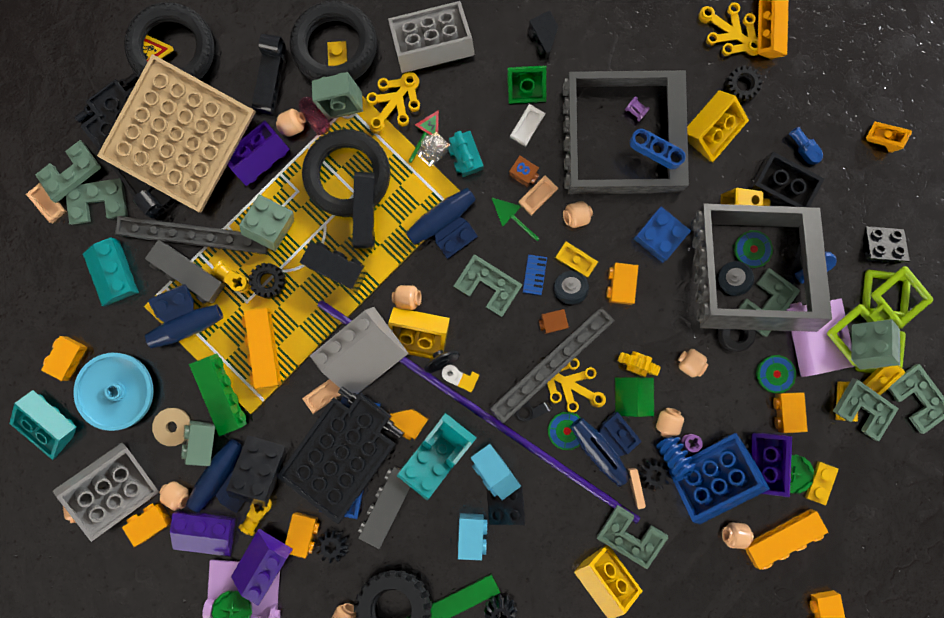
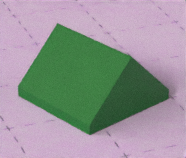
(526, 84)
(634, 396)

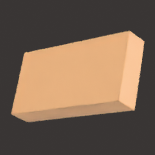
(538, 195)
(45, 205)
(321, 396)
(636, 488)

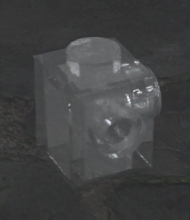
(432, 148)

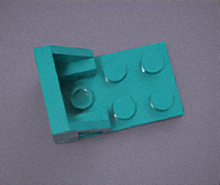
(436, 456)

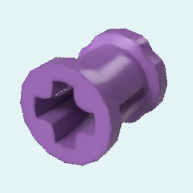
(637, 108)
(696, 439)

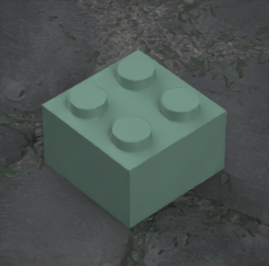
(337, 95)
(267, 222)
(876, 344)
(198, 443)

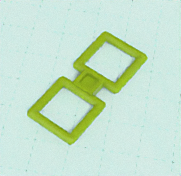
(869, 275)
(882, 310)

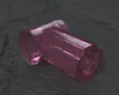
(314, 116)

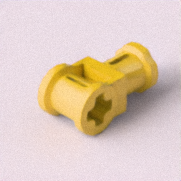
(231, 277)
(253, 517)

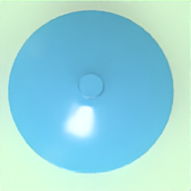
(113, 391)

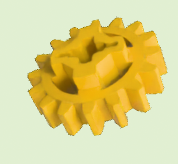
(639, 364)

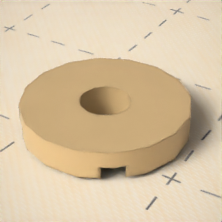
(161, 430)

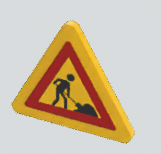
(155, 47)

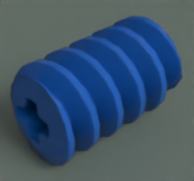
(676, 458)

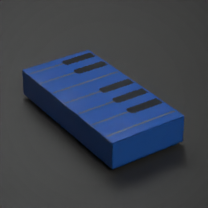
(534, 274)

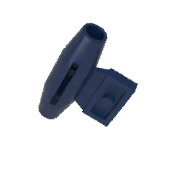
(446, 224)
(179, 317)
(606, 446)
(216, 479)

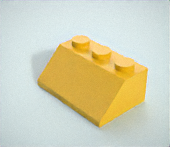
(716, 125)
(419, 332)
(608, 582)

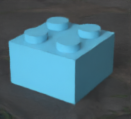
(494, 472)
(471, 541)

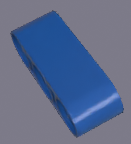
(647, 149)

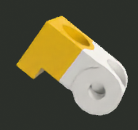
(454, 376)

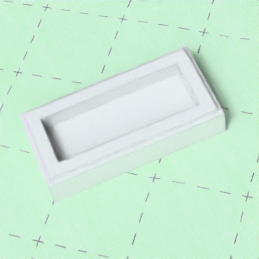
(527, 125)

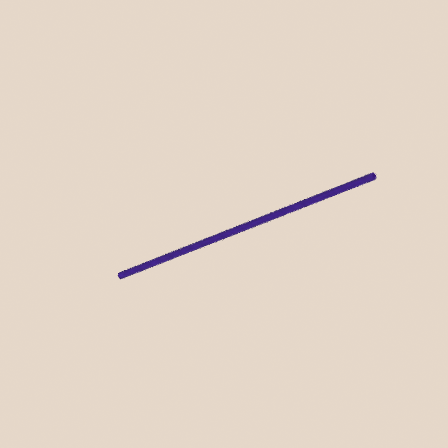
(493, 421)

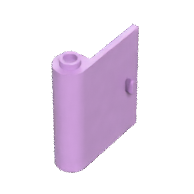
(815, 350)
(221, 581)

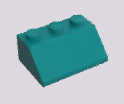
(110, 271)
(42, 424)

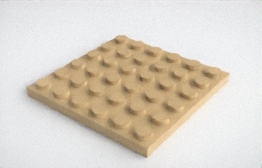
(176, 133)

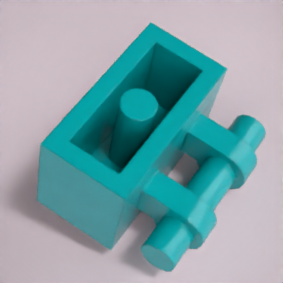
(465, 153)

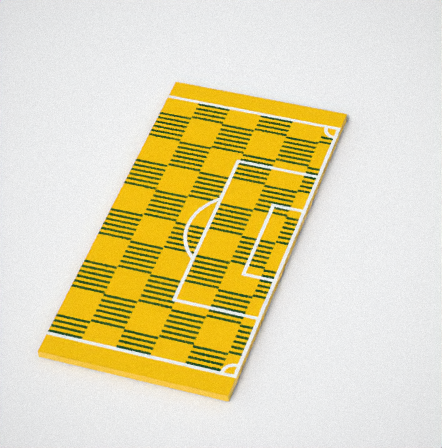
(296, 318)

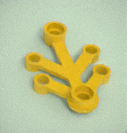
(732, 32)
(395, 99)
(568, 384)

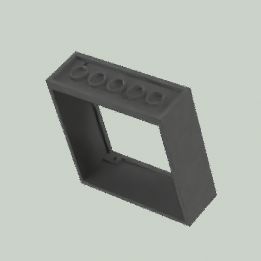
(677, 130)
(813, 264)

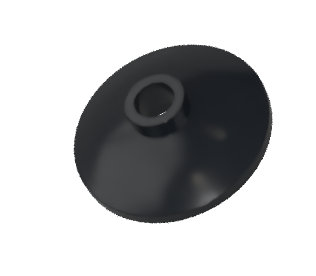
(440, 360)

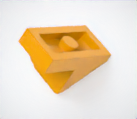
(890, 136)

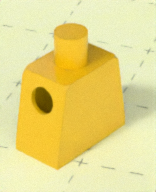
(744, 197)

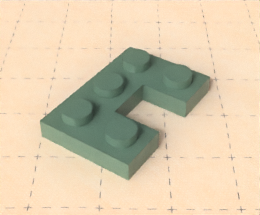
(61, 184)
(109, 191)
(504, 285)
(781, 293)
(919, 383)
(880, 409)
(615, 536)

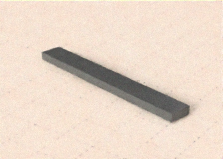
(187, 235)
(551, 365)

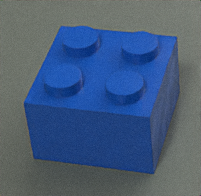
(662, 234)

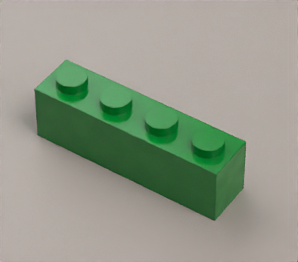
(218, 394)

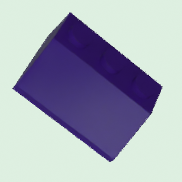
(257, 153)
(773, 458)
(202, 532)
(260, 566)

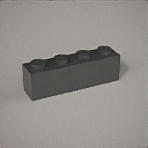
(184, 271)
(385, 510)

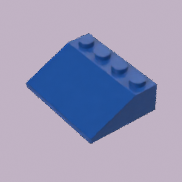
(721, 480)

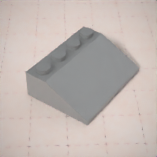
(431, 36)
(359, 352)
(106, 491)

